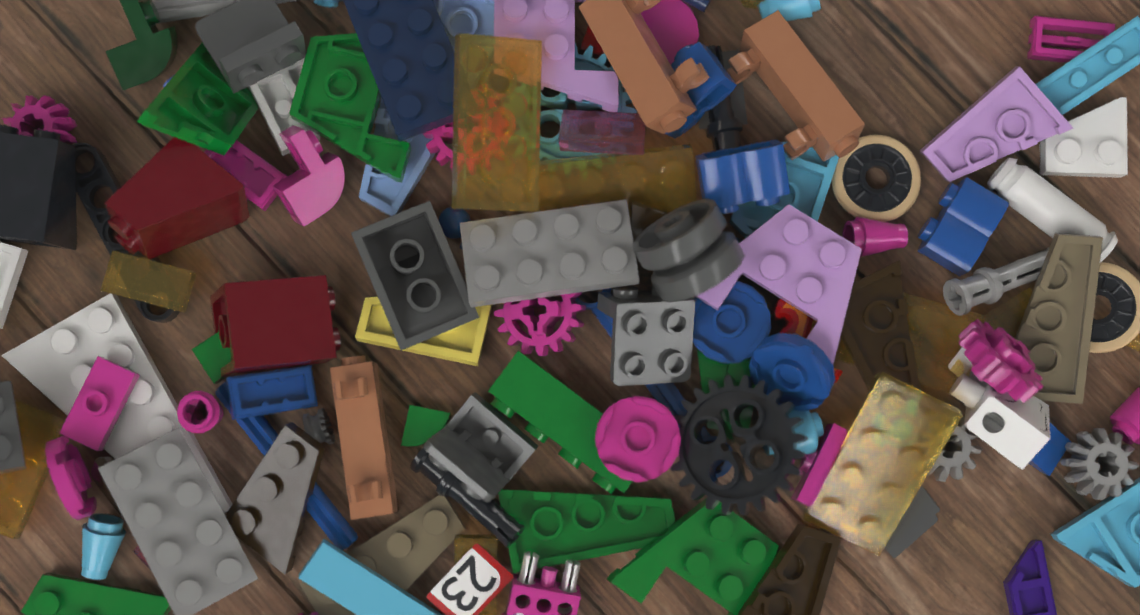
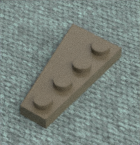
(1061, 316)
(401, 550)

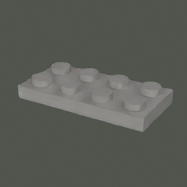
(548, 253)
(178, 523)

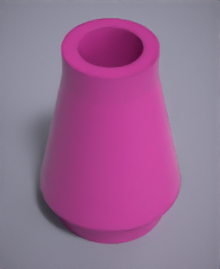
(875, 235)
(191, 412)

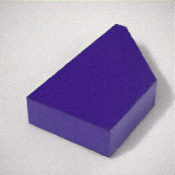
(1029, 583)

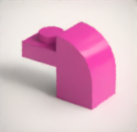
(318, 181)

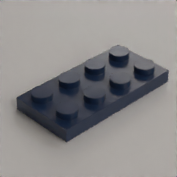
(408, 61)

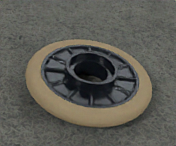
(900, 170)
(1124, 318)

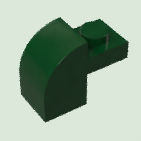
(150, 53)

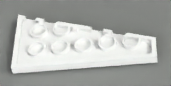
(63, 356)

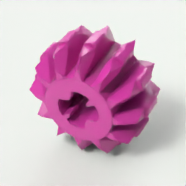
(42, 112)

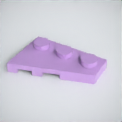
(1000, 122)

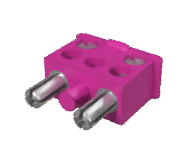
(544, 589)

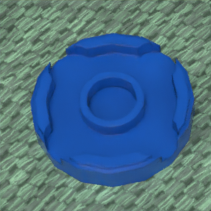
(734, 329)
(794, 368)

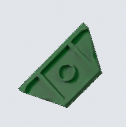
(200, 106)

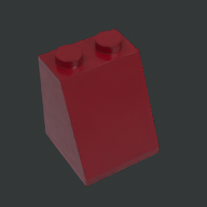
(175, 201)
(275, 323)

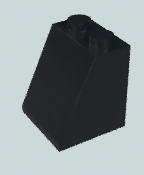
(37, 189)

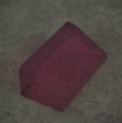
(602, 132)

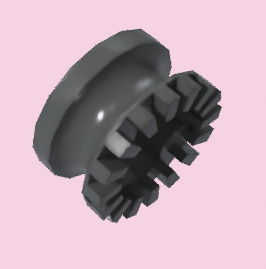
(318, 428)

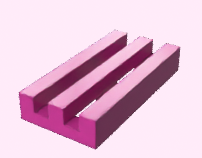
(1037, 39)

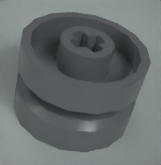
(688, 250)

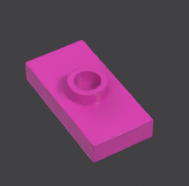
(252, 172)
(99, 403)
(819, 464)

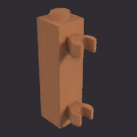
(641, 64)
(800, 86)
(363, 438)

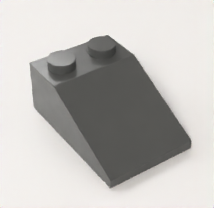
(414, 275)

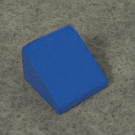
(1051, 452)

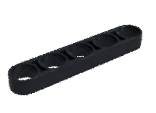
(86, 187)

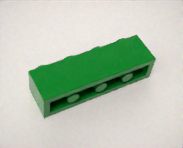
(554, 414)

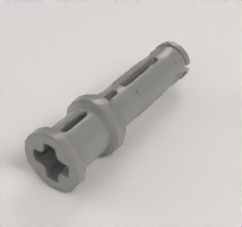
(989, 284)

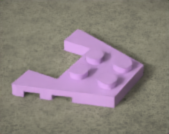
(555, 25)
(801, 266)

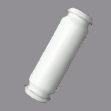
(1046, 205)

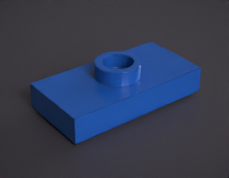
(271, 392)

